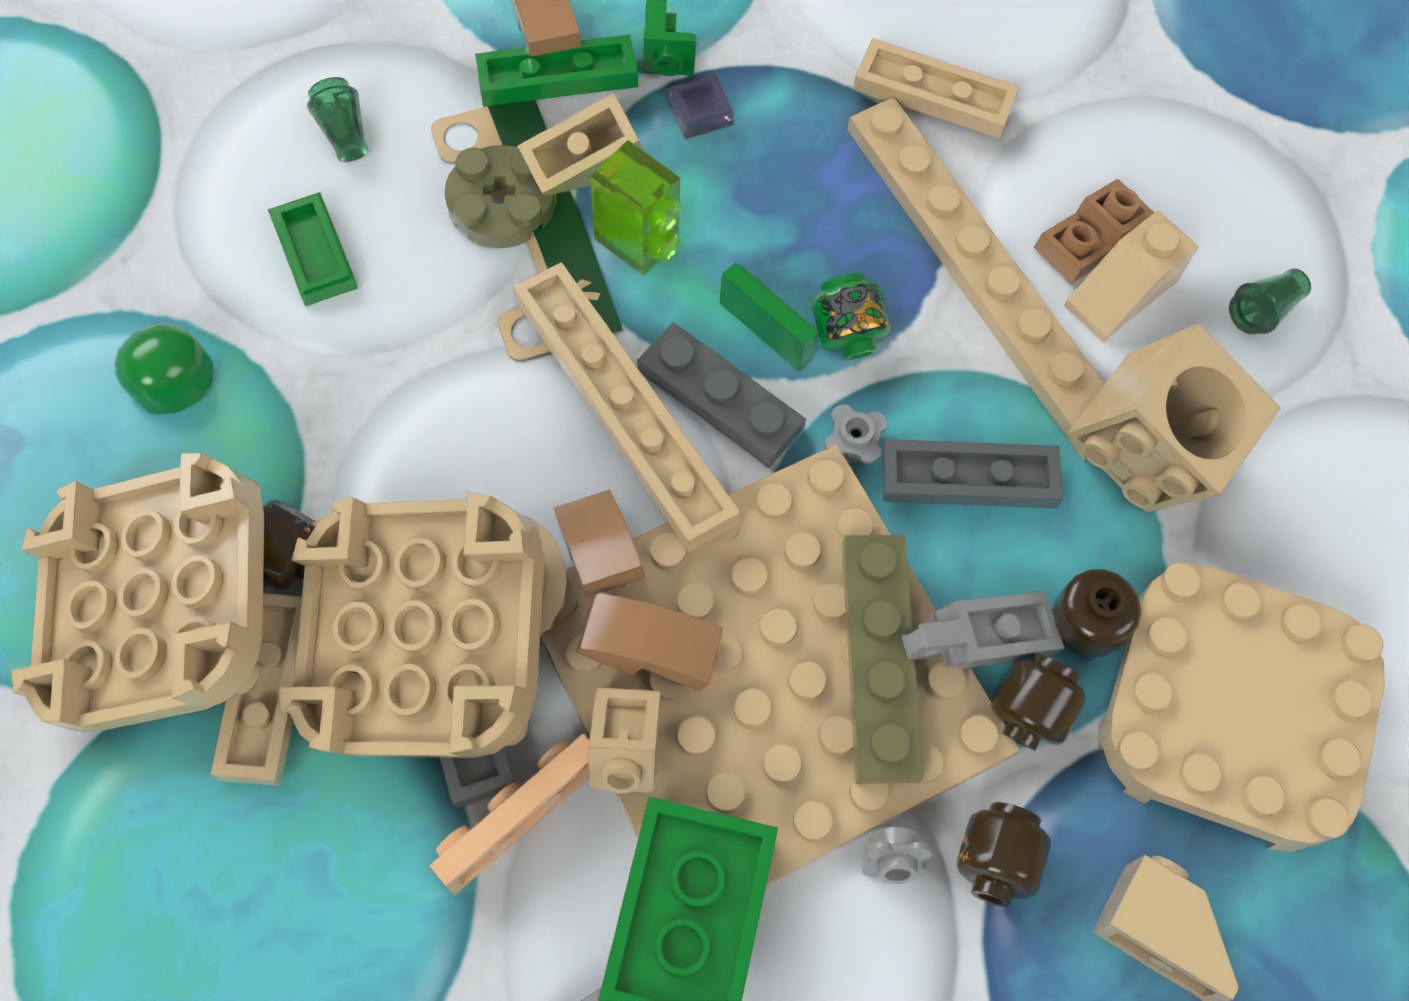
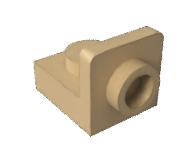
(624, 740)

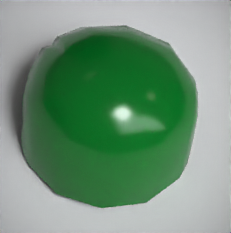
(163, 368)

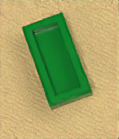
(312, 249)
(768, 316)

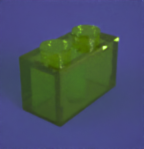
(636, 208)

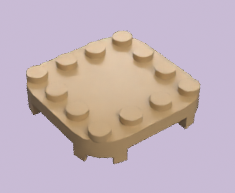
(146, 597)
(417, 629)
(1246, 707)

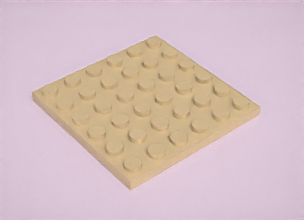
(777, 717)

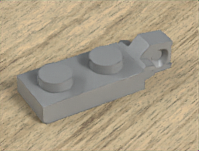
(987, 631)

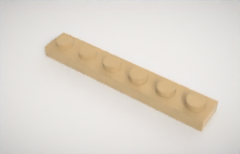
(627, 408)

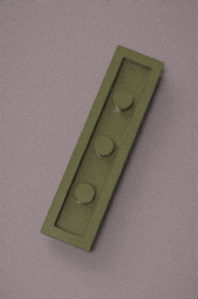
(879, 670)

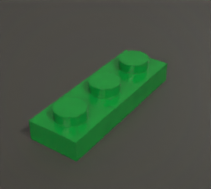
(592, 68)

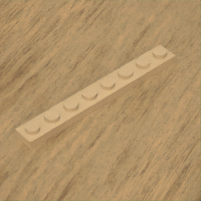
(978, 263)

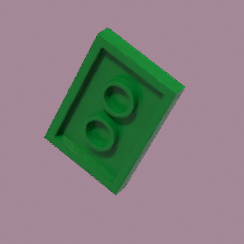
(689, 907)

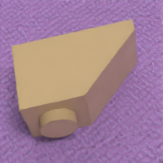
(577, 146)
(1132, 275)
(1168, 928)

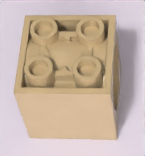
(1174, 421)

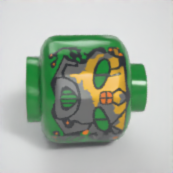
(851, 315)

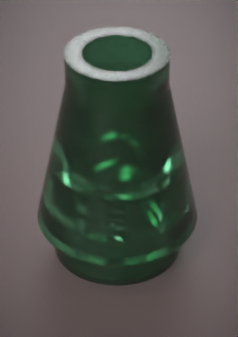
(338, 115)
(1267, 301)

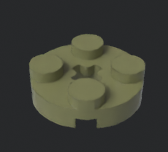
(473, 209)

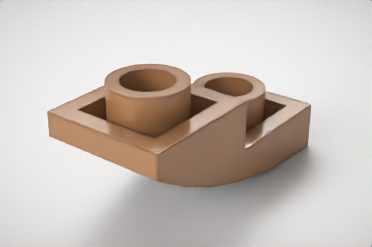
(546, 25)
(1090, 233)
(599, 543)
(650, 637)

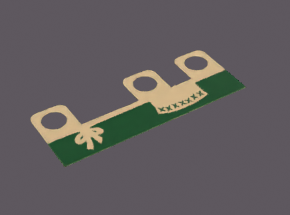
(560, 239)

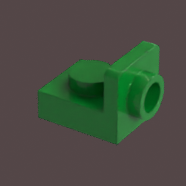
(664, 48)

